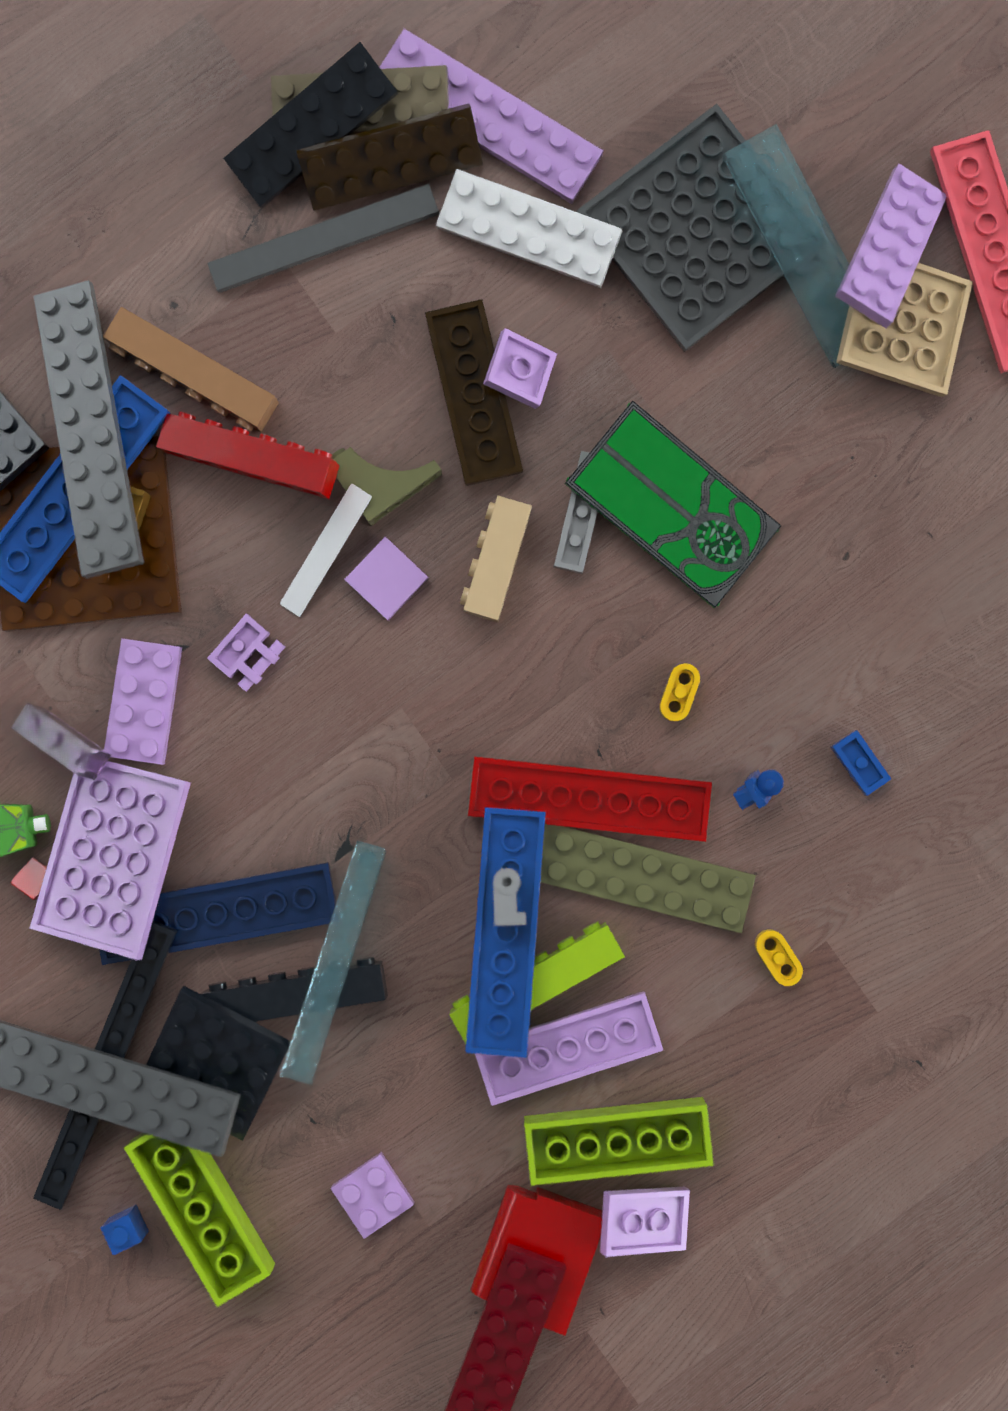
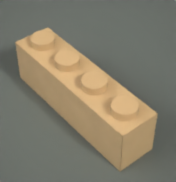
(497, 558)

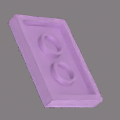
(644, 1221)

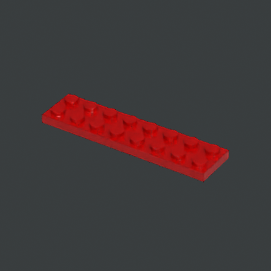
(593, 798)

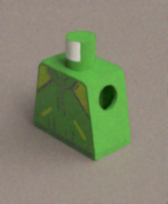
(20, 828)

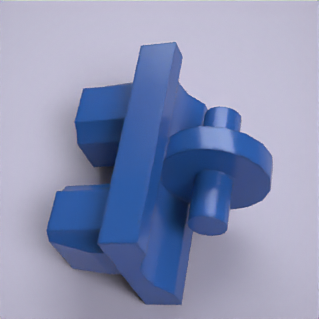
(759, 788)

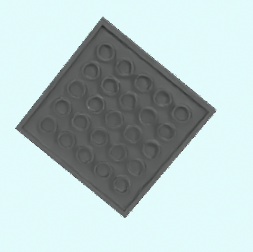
(688, 231)

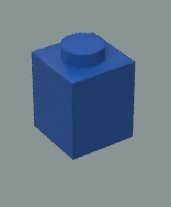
(124, 1229)

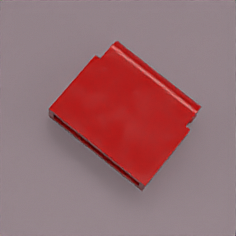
(548, 1227)

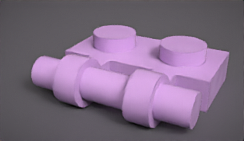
(238, 648)

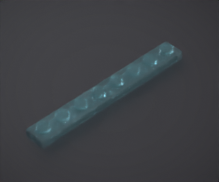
(333, 963)

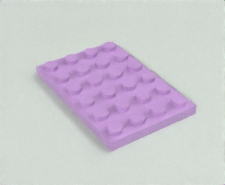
(110, 859)

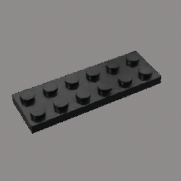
(320, 113)

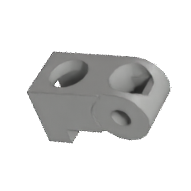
(506, 886)

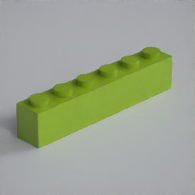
(559, 969)

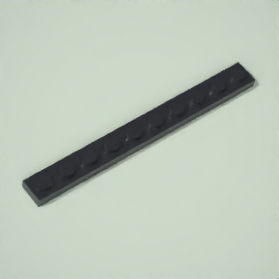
(115, 1040)

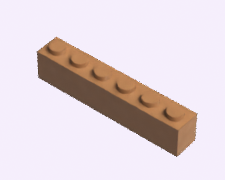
(191, 370)

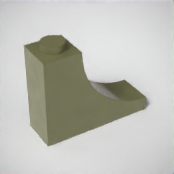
(385, 486)

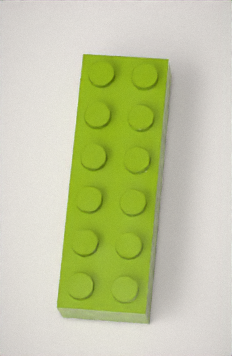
(618, 1141)
(202, 1215)

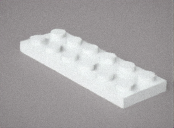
(529, 228)

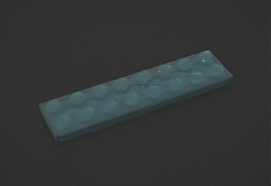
(794, 231)

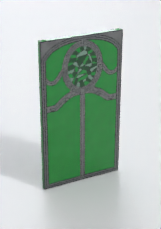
(673, 504)

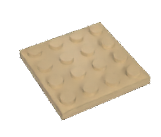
(920, 341)

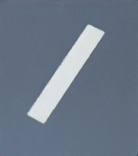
(325, 549)

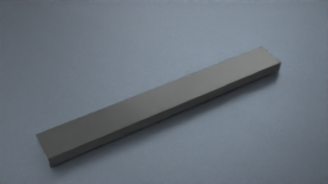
(323, 238)

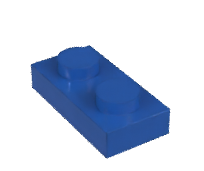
(860, 762)

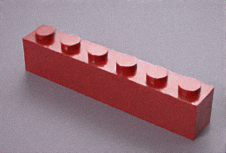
(248, 455)

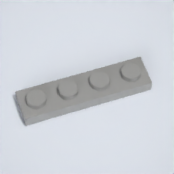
(576, 532)

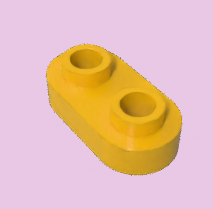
(679, 692)
(778, 956)

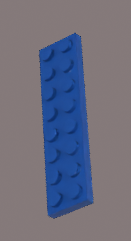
(43, 523)
(505, 953)

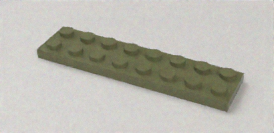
(646, 877)

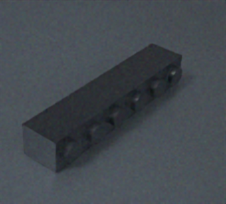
(285, 995)

